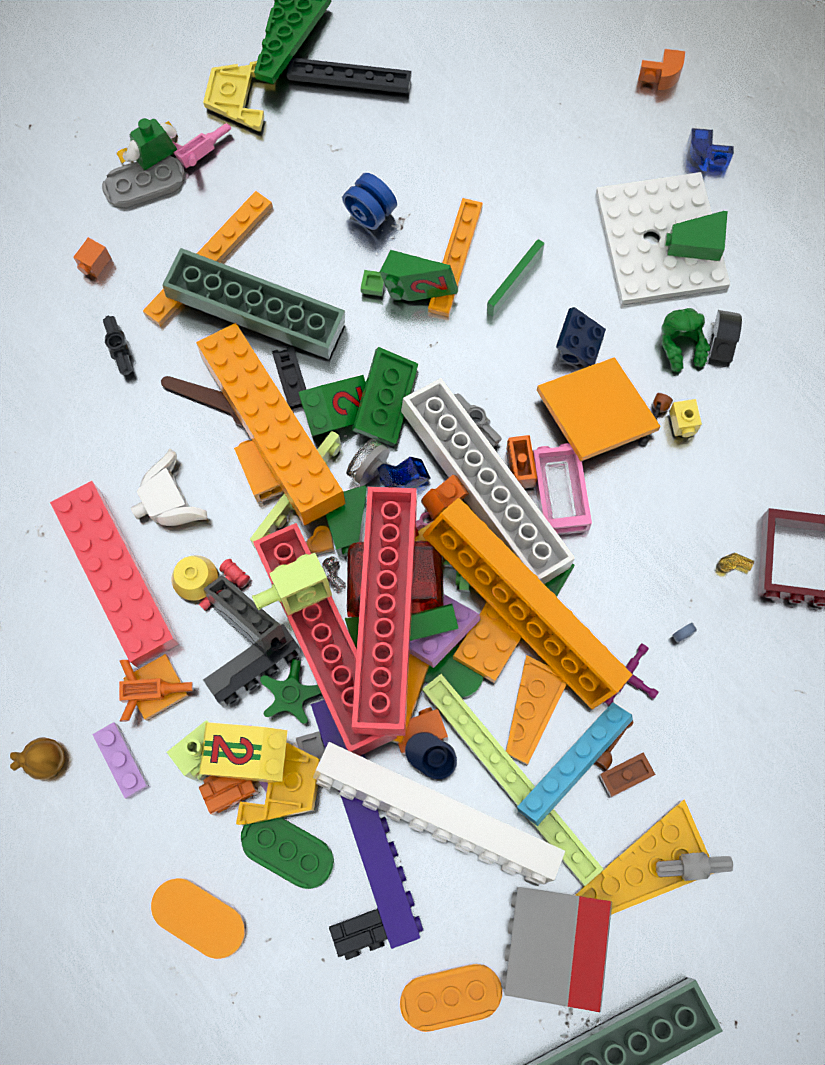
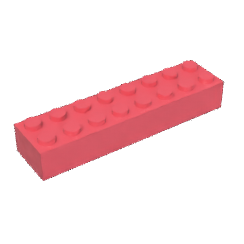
(114, 574)

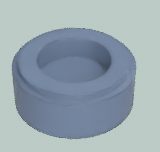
(684, 632)

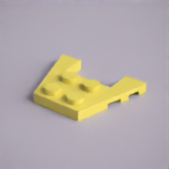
(228, 94)

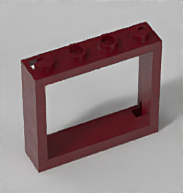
(792, 519)

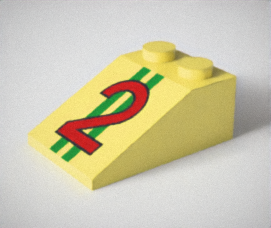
(243, 752)

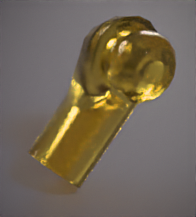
(735, 560)

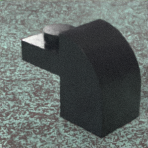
(726, 335)

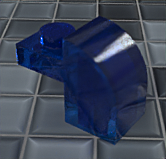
(704, 153)
(407, 474)

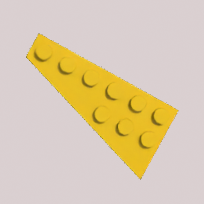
(633, 873)

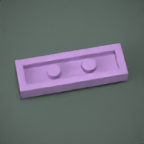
(120, 760)

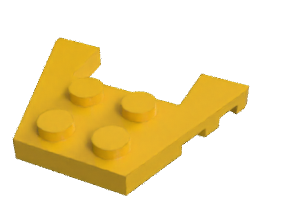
(290, 796)

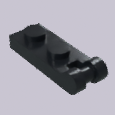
(289, 374)

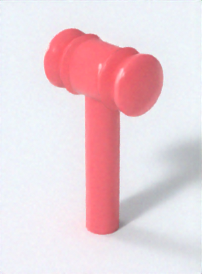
(233, 574)

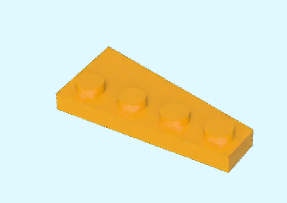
(535, 704)

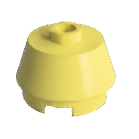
(192, 576)

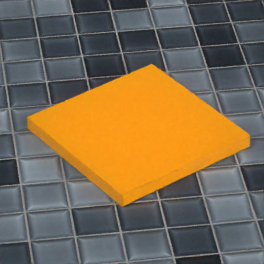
(598, 408)

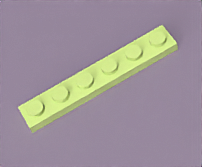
(278, 515)

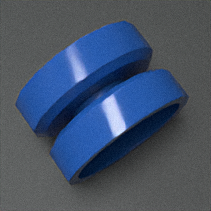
(369, 201)

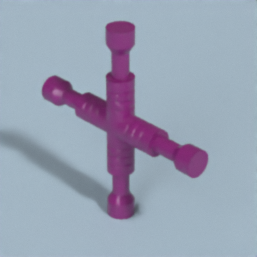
(634, 680)

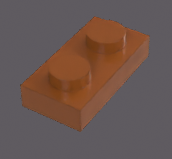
(627, 774)

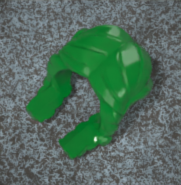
(684, 323)

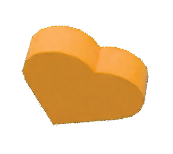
(321, 541)

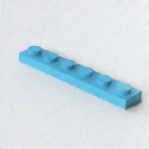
(574, 764)

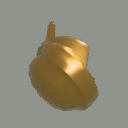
(39, 759)

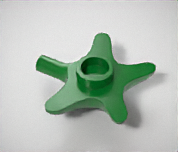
(289, 693)

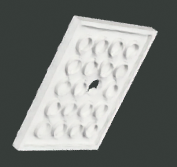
(654, 205)

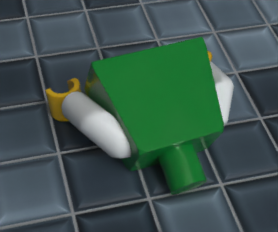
(149, 143)

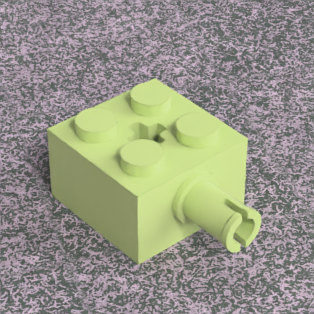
(296, 585)
(188, 753)

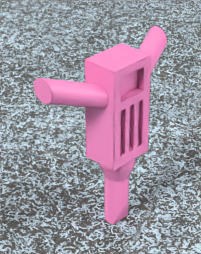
(199, 146)

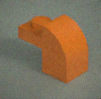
(665, 72)
(439, 499)

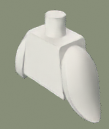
(163, 497)

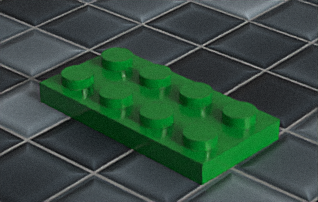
(383, 394)

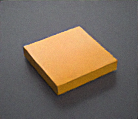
(162, 669)

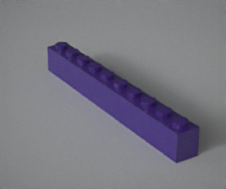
(376, 852)

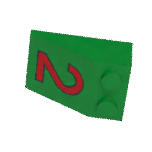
(416, 277)
(332, 404)

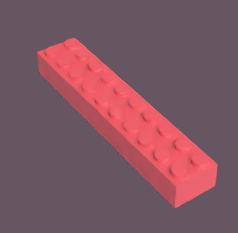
(385, 612)
(322, 640)

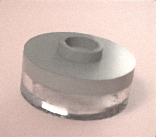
(366, 461)

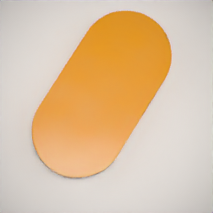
(198, 918)
(451, 997)

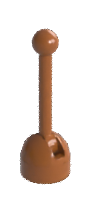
(606, 759)

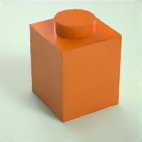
(92, 257)

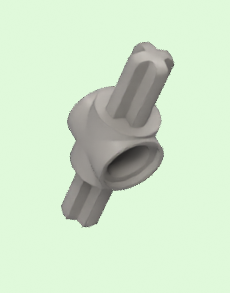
(476, 411)
(694, 866)

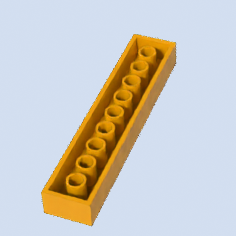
(271, 424)
(527, 604)

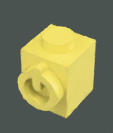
(685, 418)

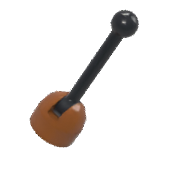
(661, 404)

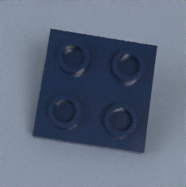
(580, 338)

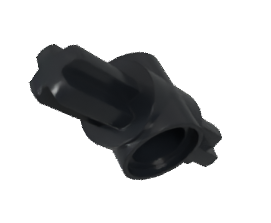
(121, 352)

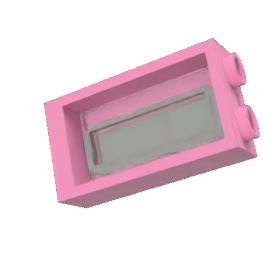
(562, 489)

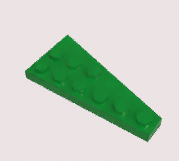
(285, 32)

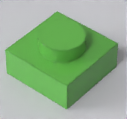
(372, 283)

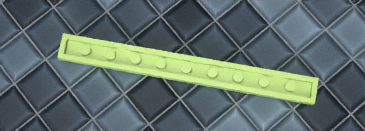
(509, 776)

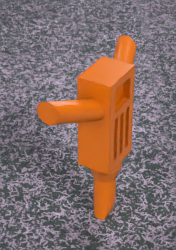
(144, 690)

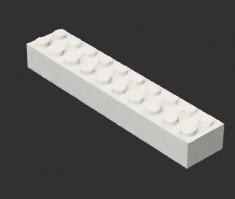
(491, 485)
(439, 815)

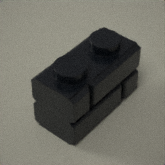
(358, 933)

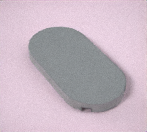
(133, 185)

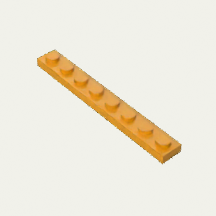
(216, 249)

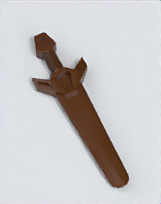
(203, 394)

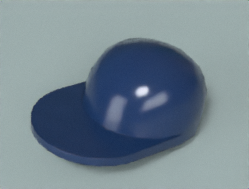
(431, 755)

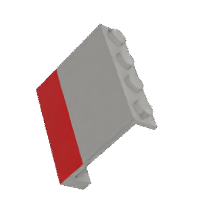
(557, 949)

